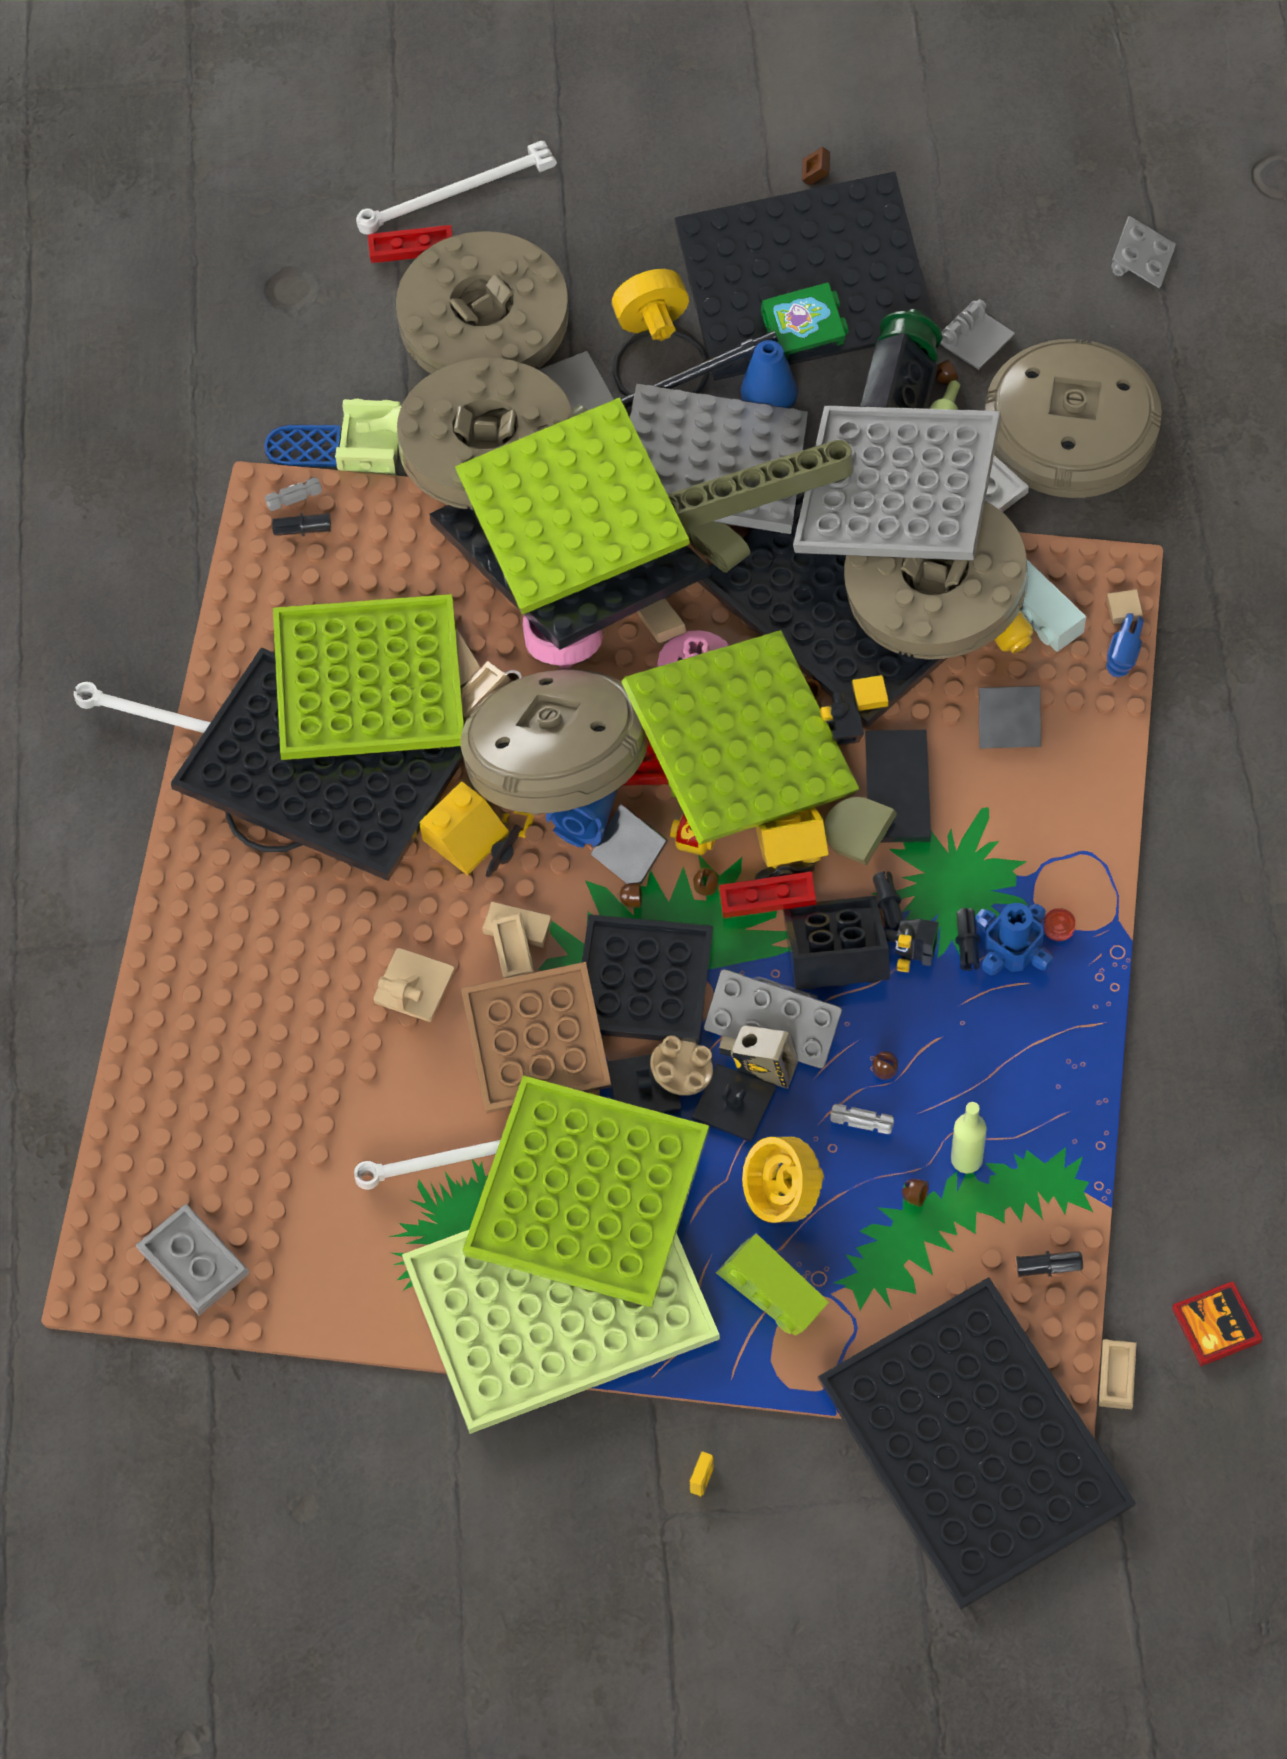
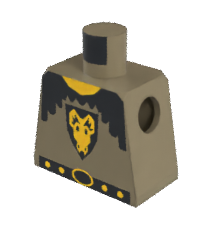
(762, 1054)

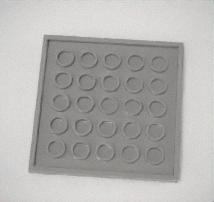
(710, 436)
(912, 485)

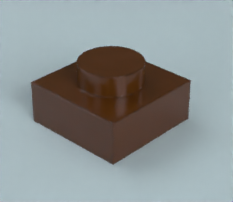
(816, 166)

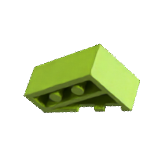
(772, 1285)

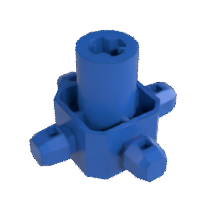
(1014, 938)

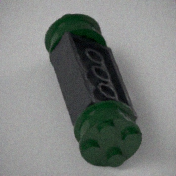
(903, 362)

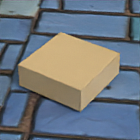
(1123, 603)

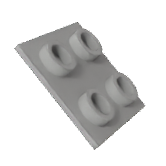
(1142, 252)
(975, 335)

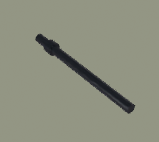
(746, 349)

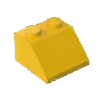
(463, 828)
(793, 839)

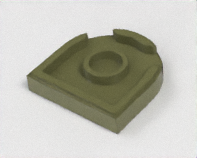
(857, 827)

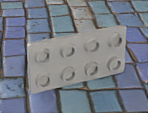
(774, 1006)

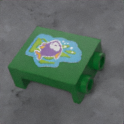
(805, 318)

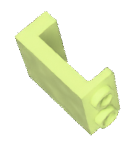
(370, 451)

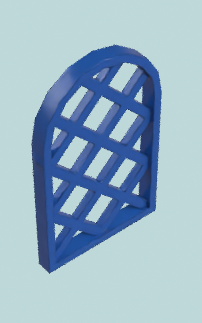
(306, 437)

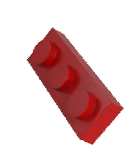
(405, 243)
(767, 894)

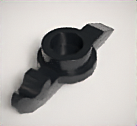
(502, 851)
(785, 870)

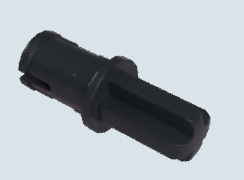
(301, 524)
(888, 900)
(967, 939)
(1049, 1263)

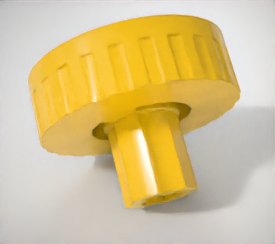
(651, 302)
(797, 1179)

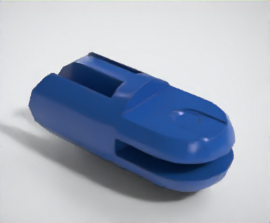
(1124, 647)

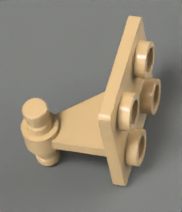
(413, 984)

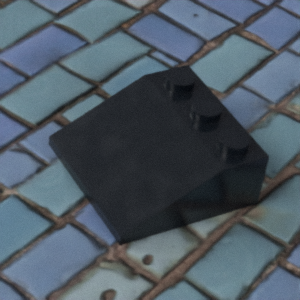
(837, 943)

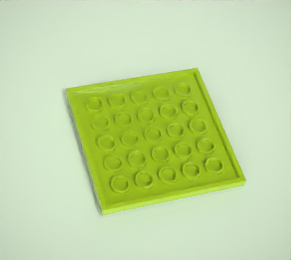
(571, 505)
(367, 677)
(739, 736)
(586, 1191)

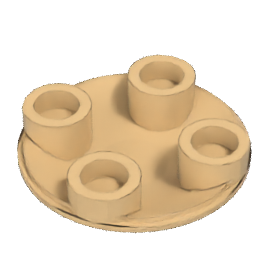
(681, 1066)

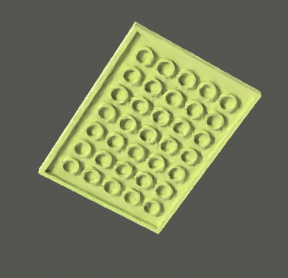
(533, 1340)

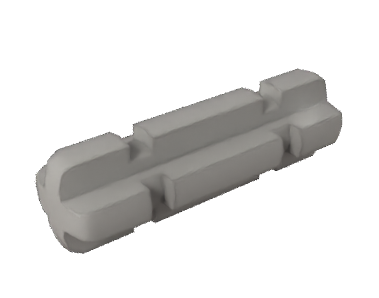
(293, 494)
(862, 1118)

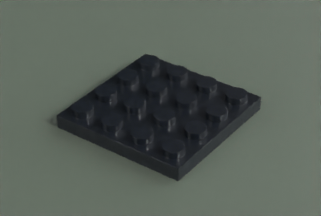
(648, 976)

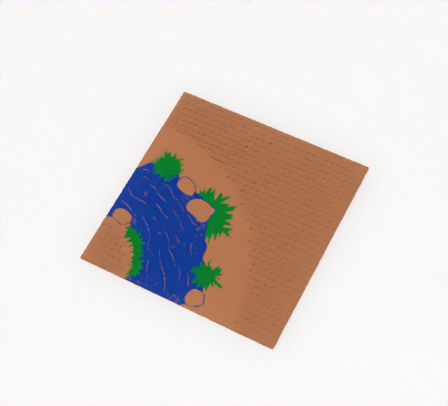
(263, 1072)

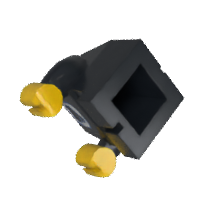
(843, 720)
(914, 941)

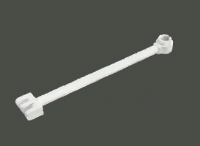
(539, 155)
(98, 698)
(381, 1171)

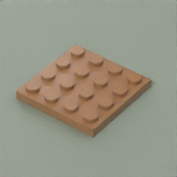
(537, 1029)

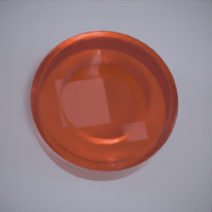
(1059, 924)

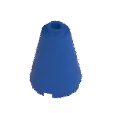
(769, 377)
(585, 823)

